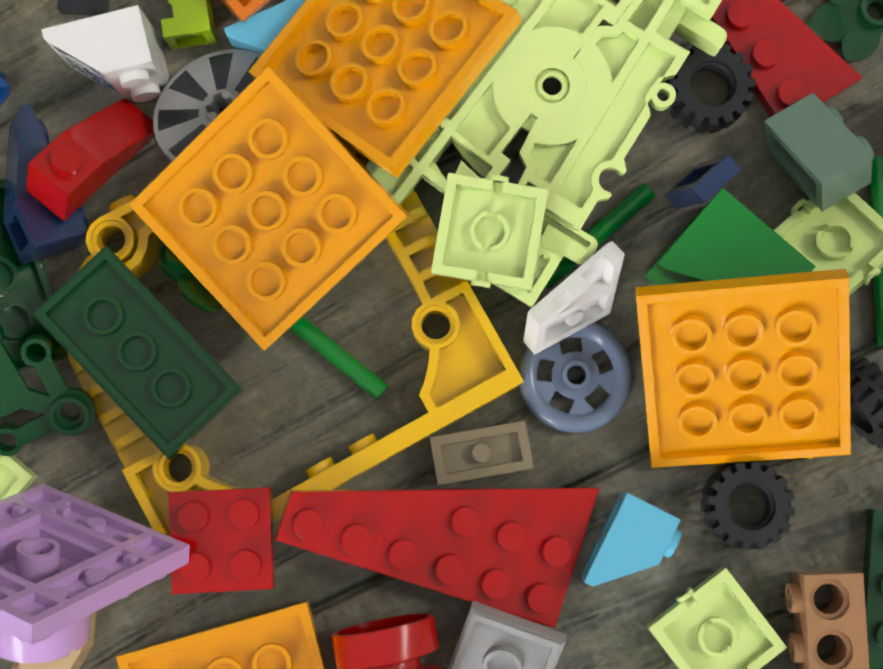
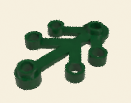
(17, 395)

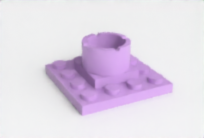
(64, 564)

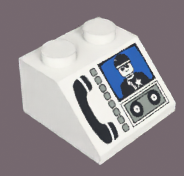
(115, 51)

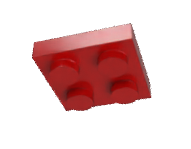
(227, 539)

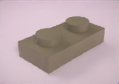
(481, 452)

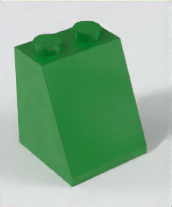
(725, 244)

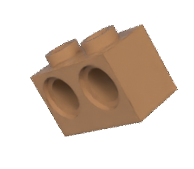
(841, 618)

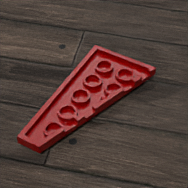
(470, 543)

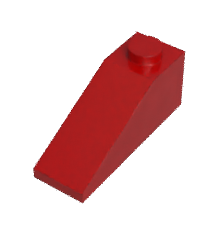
(87, 157)

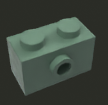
(819, 151)

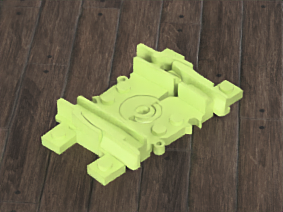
(608, 70)

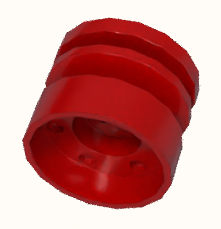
(387, 643)

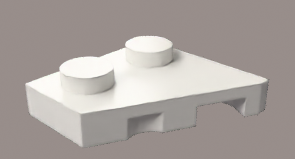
(576, 301)

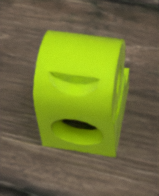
(191, 24)

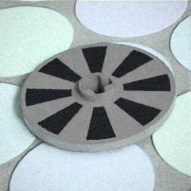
(198, 94)

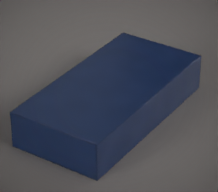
(703, 182)

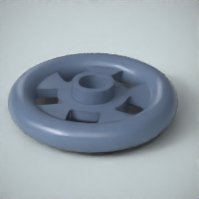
(581, 415)

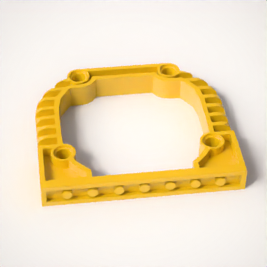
(461, 375)

